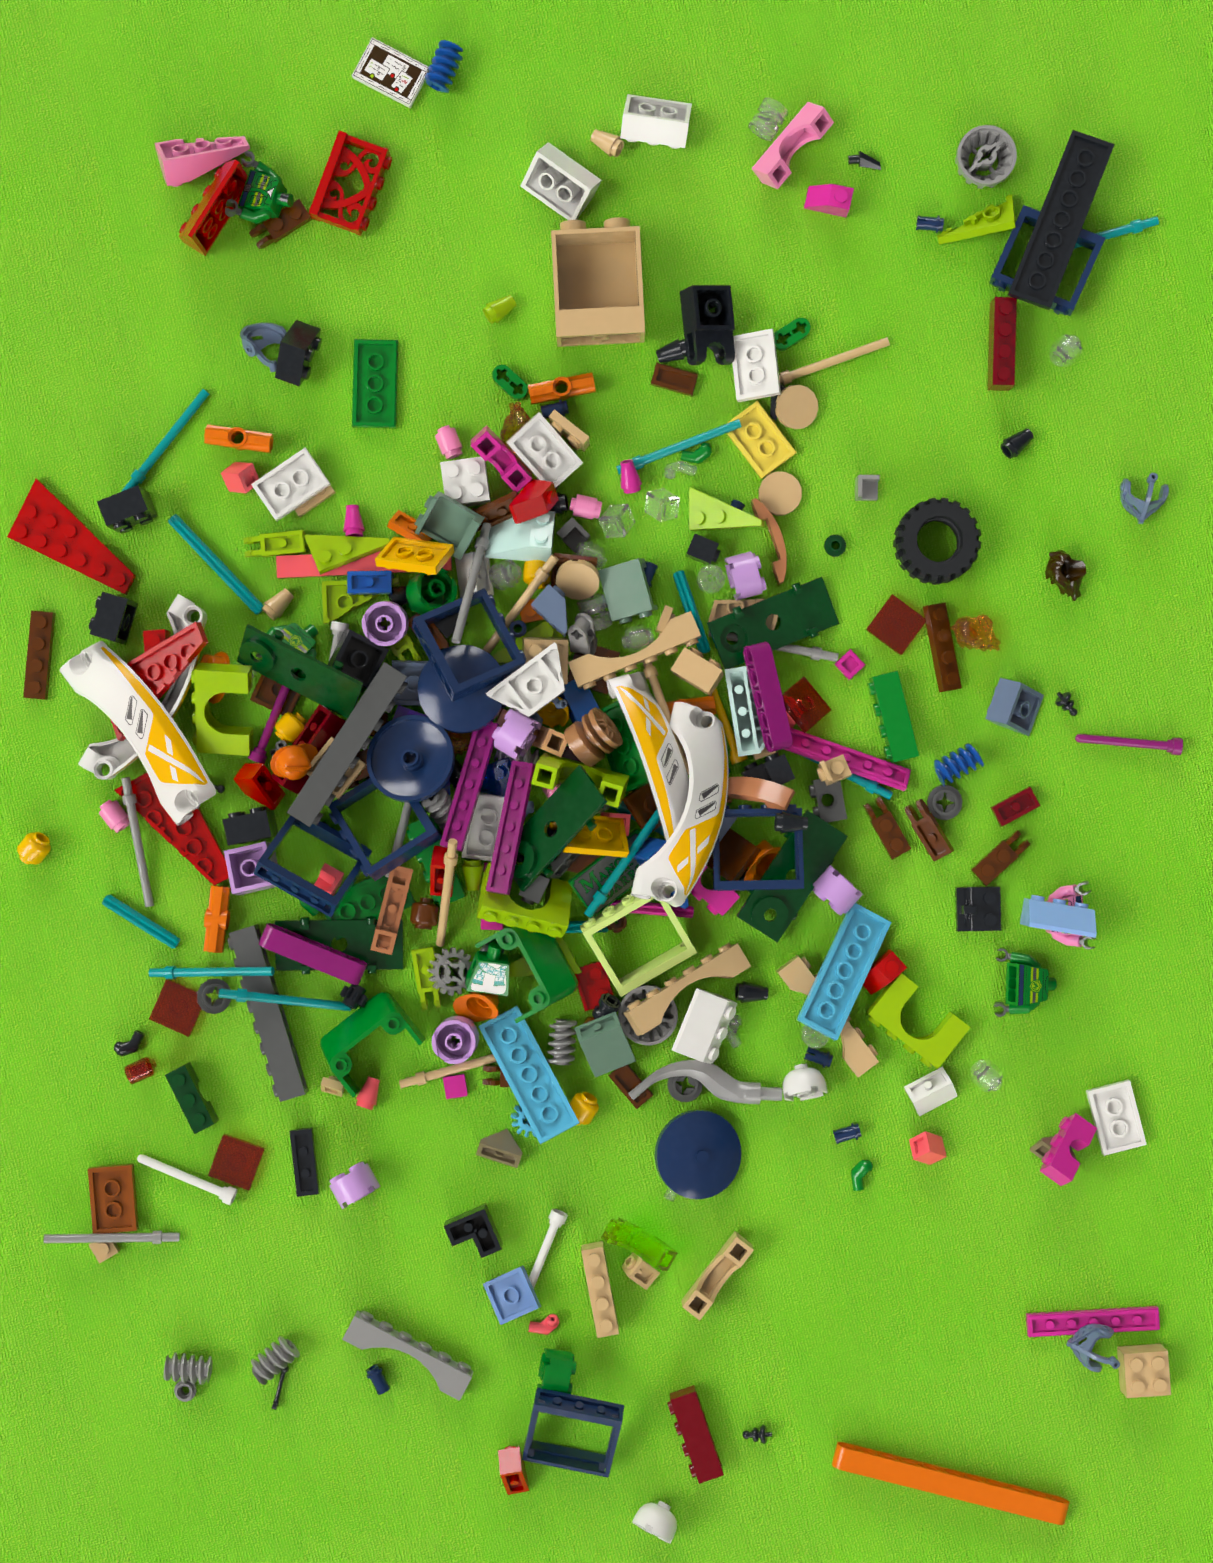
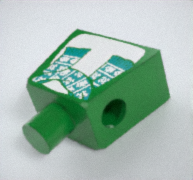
(489, 972)

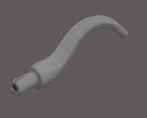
(715, 1080)

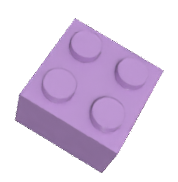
(241, 866)

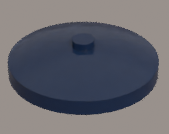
(470, 711)
(410, 758)
(698, 1154)

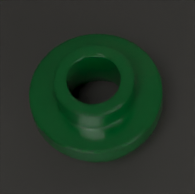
(835, 552)

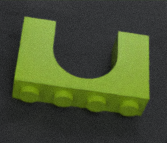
(210, 734)
(554, 770)
(549, 920)
(933, 1047)

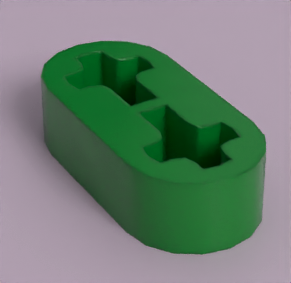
(788, 330)
(506, 386)

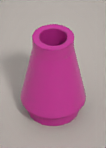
(629, 477)
(353, 522)

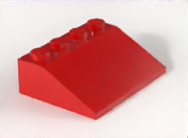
(209, 215)

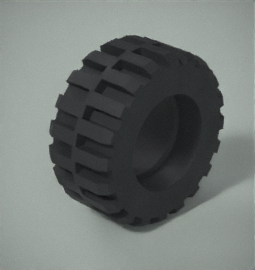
(961, 524)

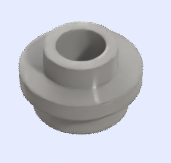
(181, 1395)

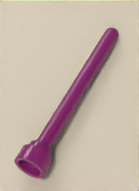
(1173, 746)
(258, 753)

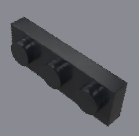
(304, 1161)

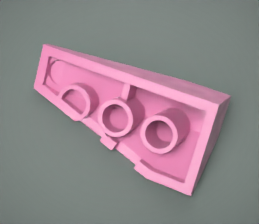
(186, 161)

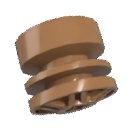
(593, 737)

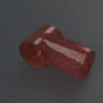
(140, 1070)

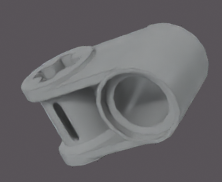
(582, 635)

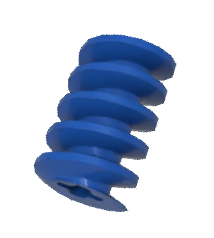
(442, 65)
(957, 763)

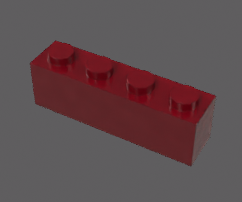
(1002, 343)
(317, 731)
(696, 1434)

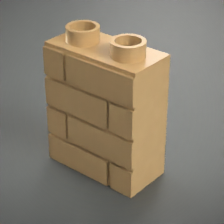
(598, 283)

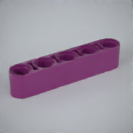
(767, 696)
(312, 954)

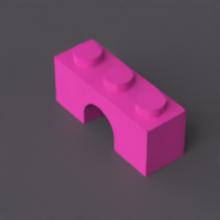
(509, 466)
(718, 901)
(1058, 1161)

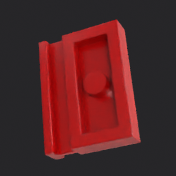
(592, 984)

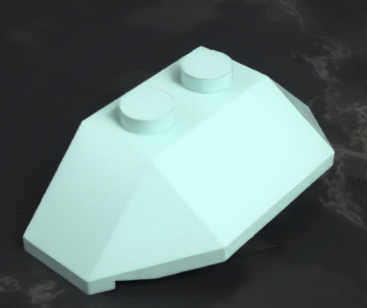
(744, 713)

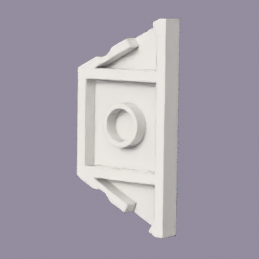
(532, 684)

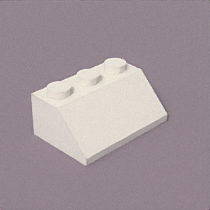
(655, 121)
(560, 182)
(704, 1026)

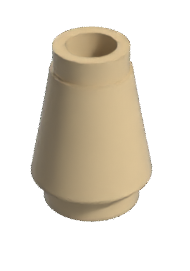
(609, 143)
(277, 604)

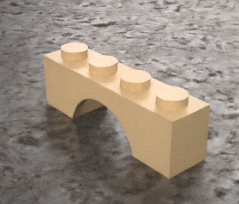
(707, 1286)
(599, 1289)

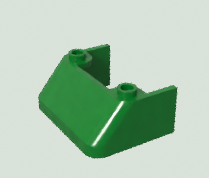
(546, 962)
(377, 1011)

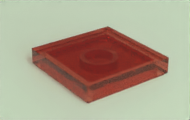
(896, 624)
(804, 704)
(176, 1008)
(236, 1161)

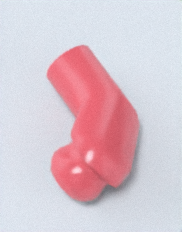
(546, 1326)

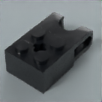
(708, 323)

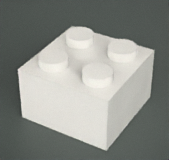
(466, 481)

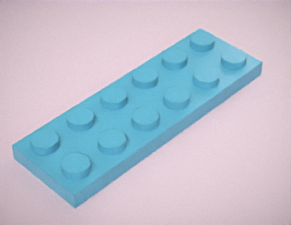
(843, 971)
(529, 1075)

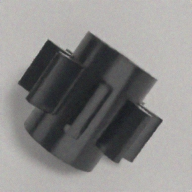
(353, 996)

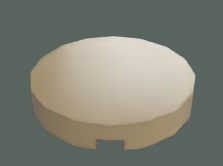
(796, 407)
(780, 493)
(578, 579)

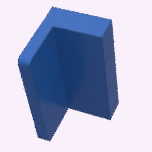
(369, 582)
(578, 701)

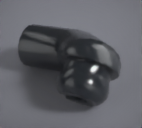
(131, 1046)

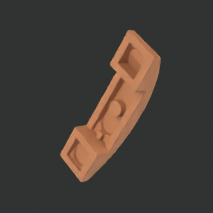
(764, 514)
(759, 790)
(391, 910)

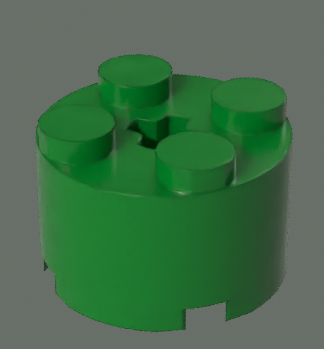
(430, 591)
(556, 1370)

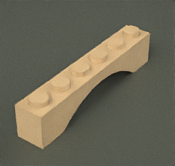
(678, 632)
(650, 1012)
(854, 1050)

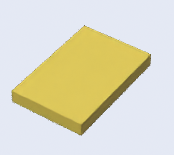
(760, 440)

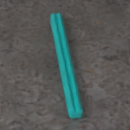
(216, 564)

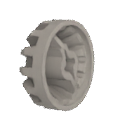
(991, 141)
(656, 1034)

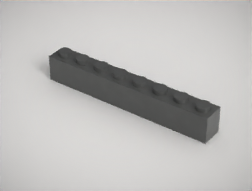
(347, 745)
(269, 1017)

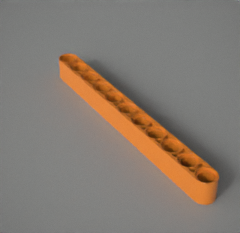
(950, 1483)

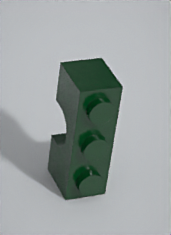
(196, 1109)

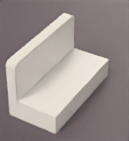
(463, 569)
(931, 1091)

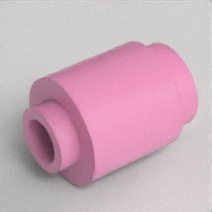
(449, 442)
(585, 507)
(114, 815)

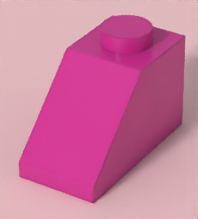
(829, 199)

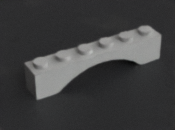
(369, 1333)

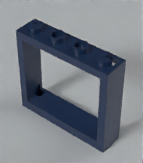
(1086, 239)
(440, 664)
(747, 811)
(397, 857)
(298, 886)
(580, 1409)

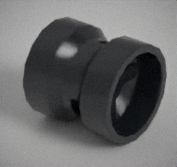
(607, 1004)

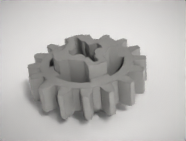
(444, 976)

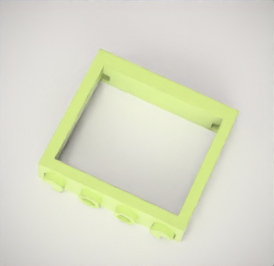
(652, 968)

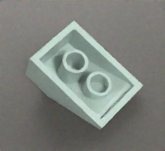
(524, 540)

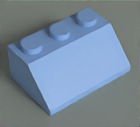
(1058, 916)

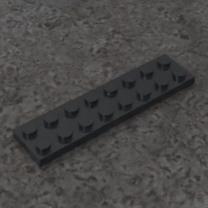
(1061, 219)

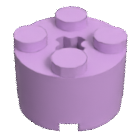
(744, 575)
(379, 634)
(516, 734)
(837, 890)
(447, 1048)
(354, 1185)

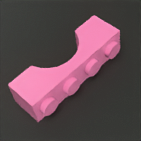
(806, 126)

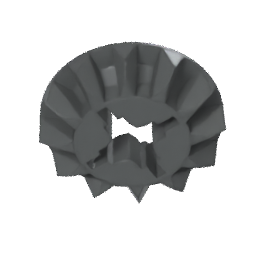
(951, 795)
(218, 1005)
(689, 1093)

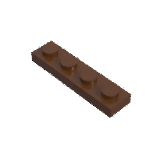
(942, 647)
(39, 655)

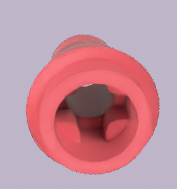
(368, 1095)

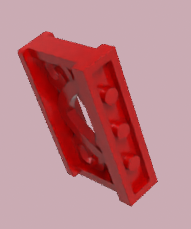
(339, 155)

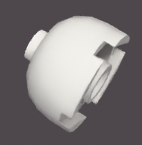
(804, 1083)
(657, 1520)

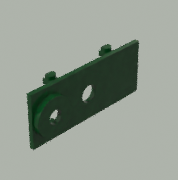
(801, 613)
(322, 682)
(571, 808)
(819, 848)
(359, 938)

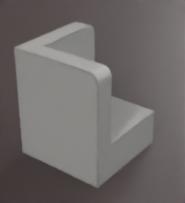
(866, 487)

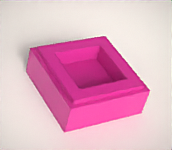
(849, 664)
(455, 1086)

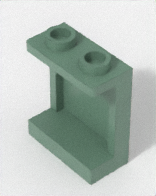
(449, 523)
(627, 591)
(605, 1044)

